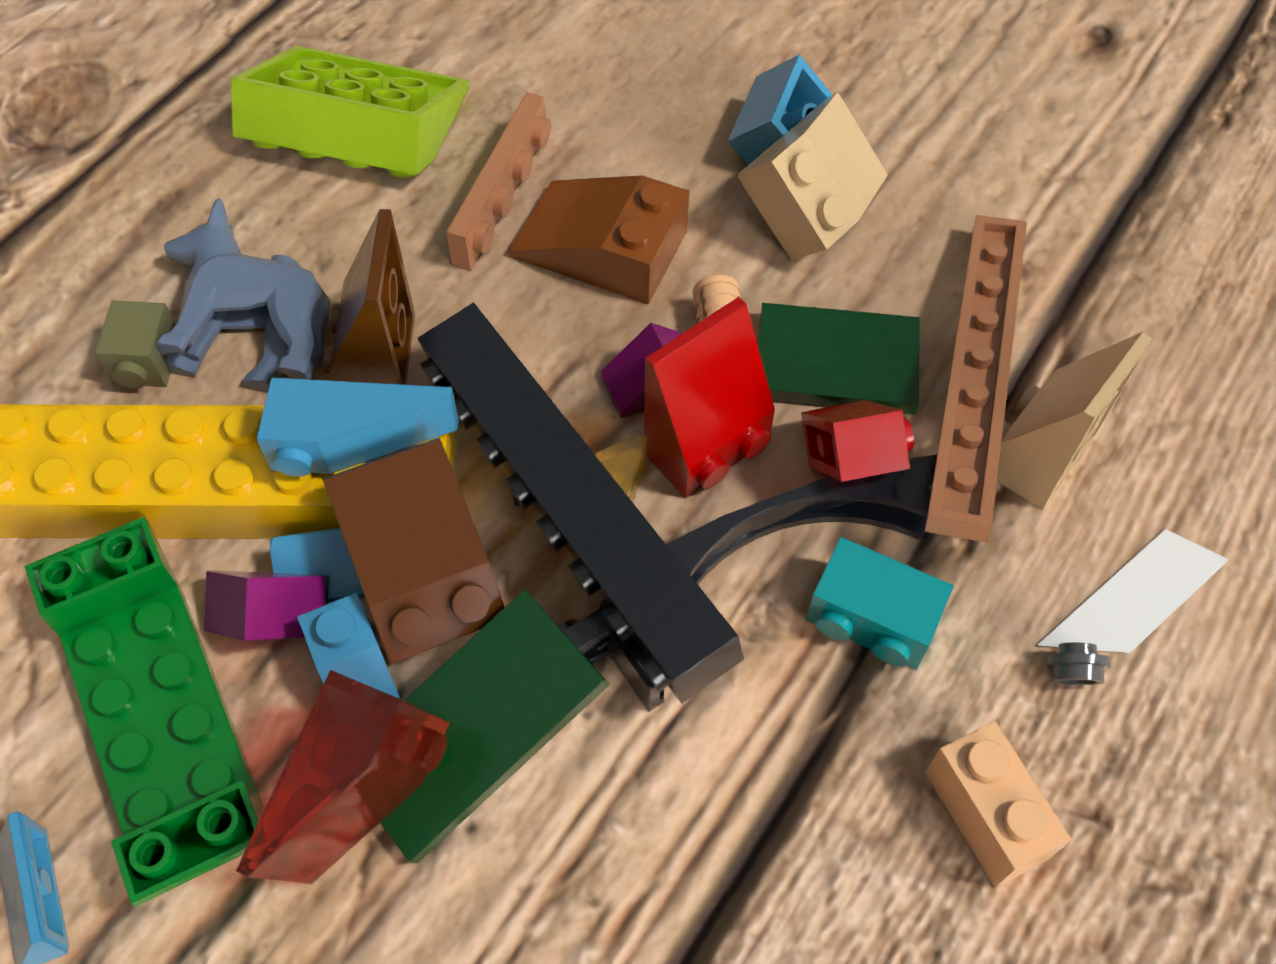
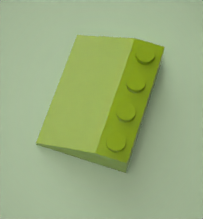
(346, 109)

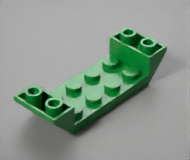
(149, 708)

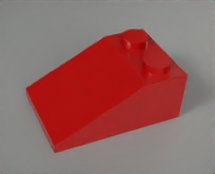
(707, 400)

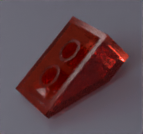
(344, 777)

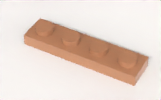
(495, 186)

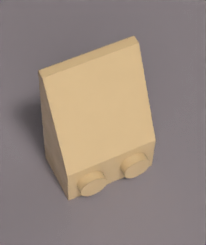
(815, 179)
(1063, 419)

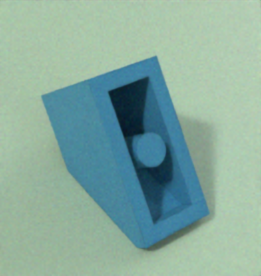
(345, 643)

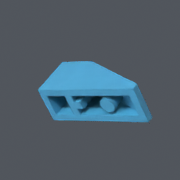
(344, 424)

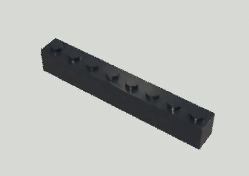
(581, 507)

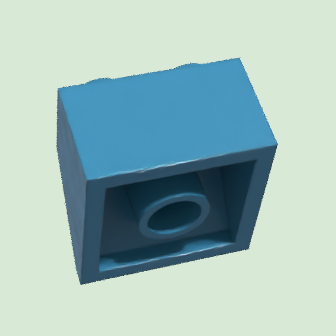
(775, 106)

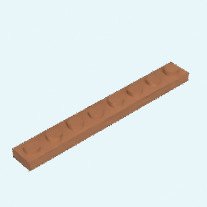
(978, 383)

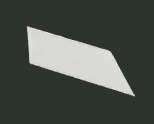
(1139, 595)

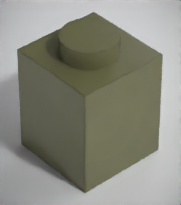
(129, 344)

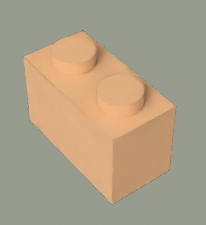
(996, 804)

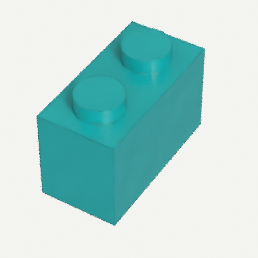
(878, 604)

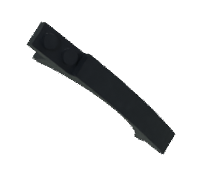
(885, 500)

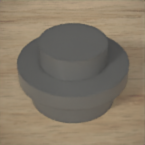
(1078, 664)

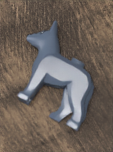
(244, 293)

